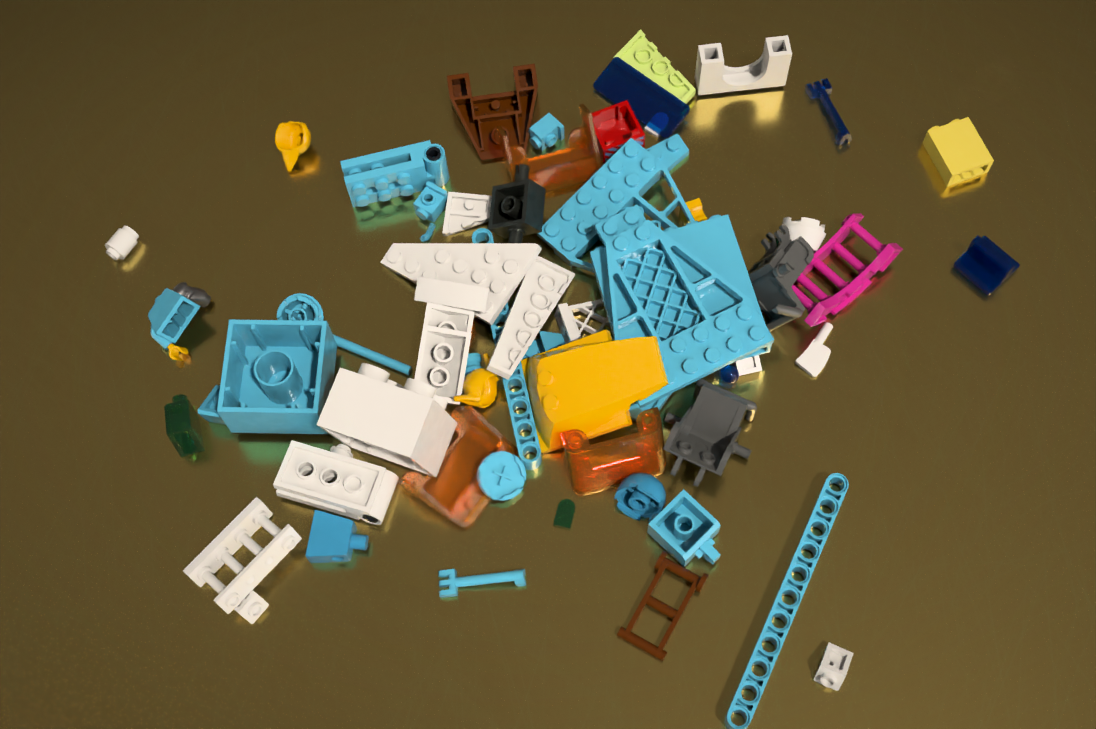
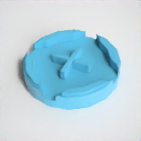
(501, 475)

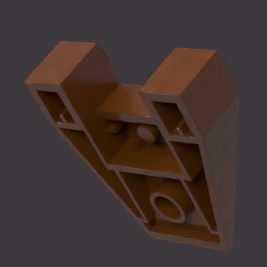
(485, 113)

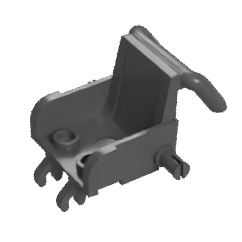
(776, 274)
(709, 429)

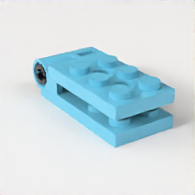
(394, 172)

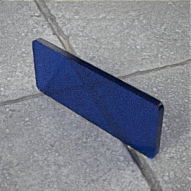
(648, 100)

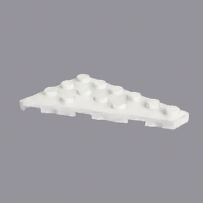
(476, 264)

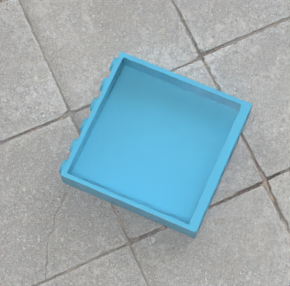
(708, 240)

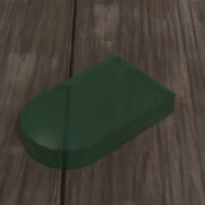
(564, 514)

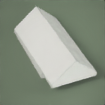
(444, 349)

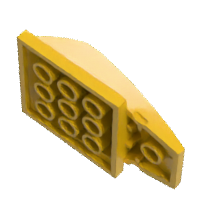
(591, 385)

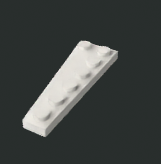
(533, 304)

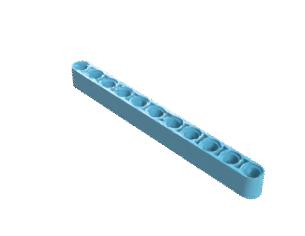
(515, 399)
(779, 608)

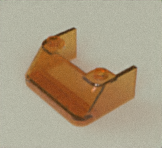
(561, 167)

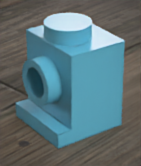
(546, 132)
(432, 209)

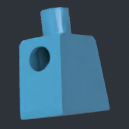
(333, 539)

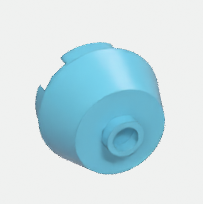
(300, 307)

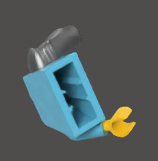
(173, 313)

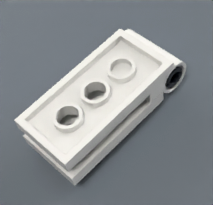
(358, 487)

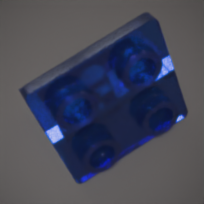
(986, 264)

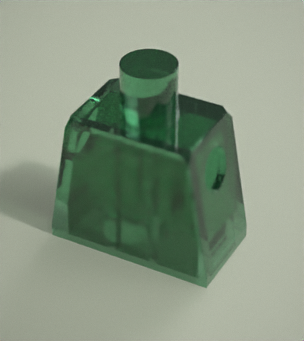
(179, 418)

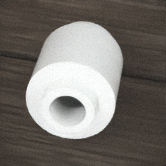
(121, 243)

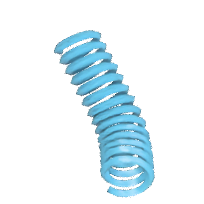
(425, 237)

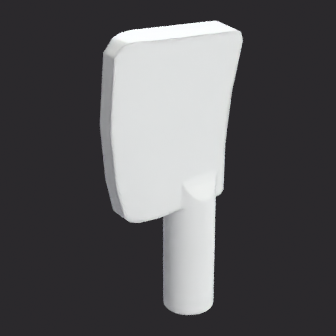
(817, 354)

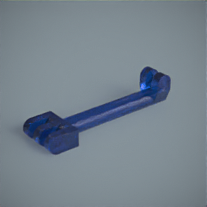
(822, 93)

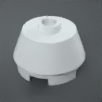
(808, 229)

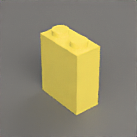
(957, 151)

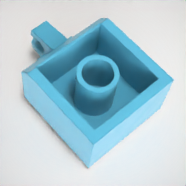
(686, 530)

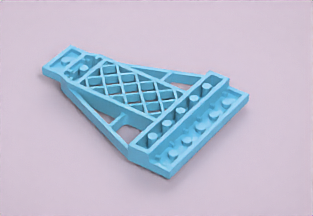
(608, 192)
(699, 348)

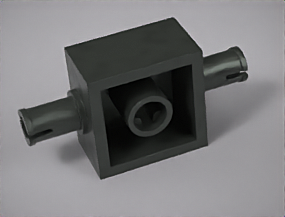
(517, 207)

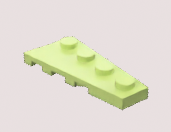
(647, 60)

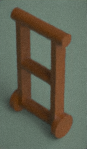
(697, 585)

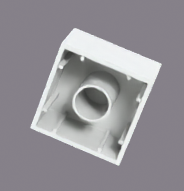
(387, 419)

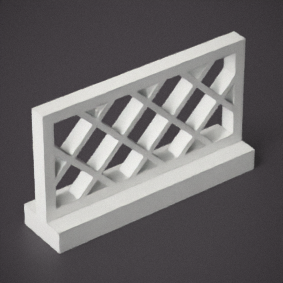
(569, 325)

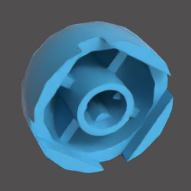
(641, 496)

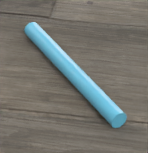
(372, 355)

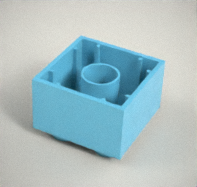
(276, 376)

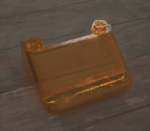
(456, 488)

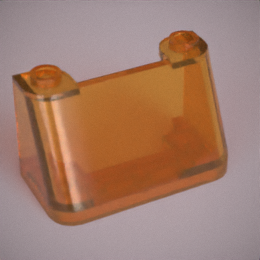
(609, 462)

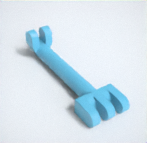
(454, 582)

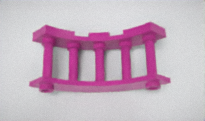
(848, 291)

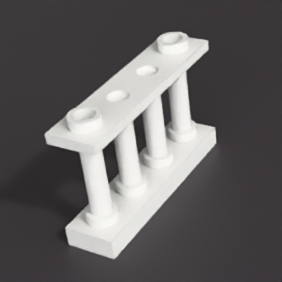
(235, 535)

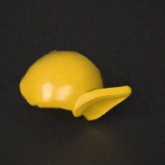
(292, 141)
(479, 387)

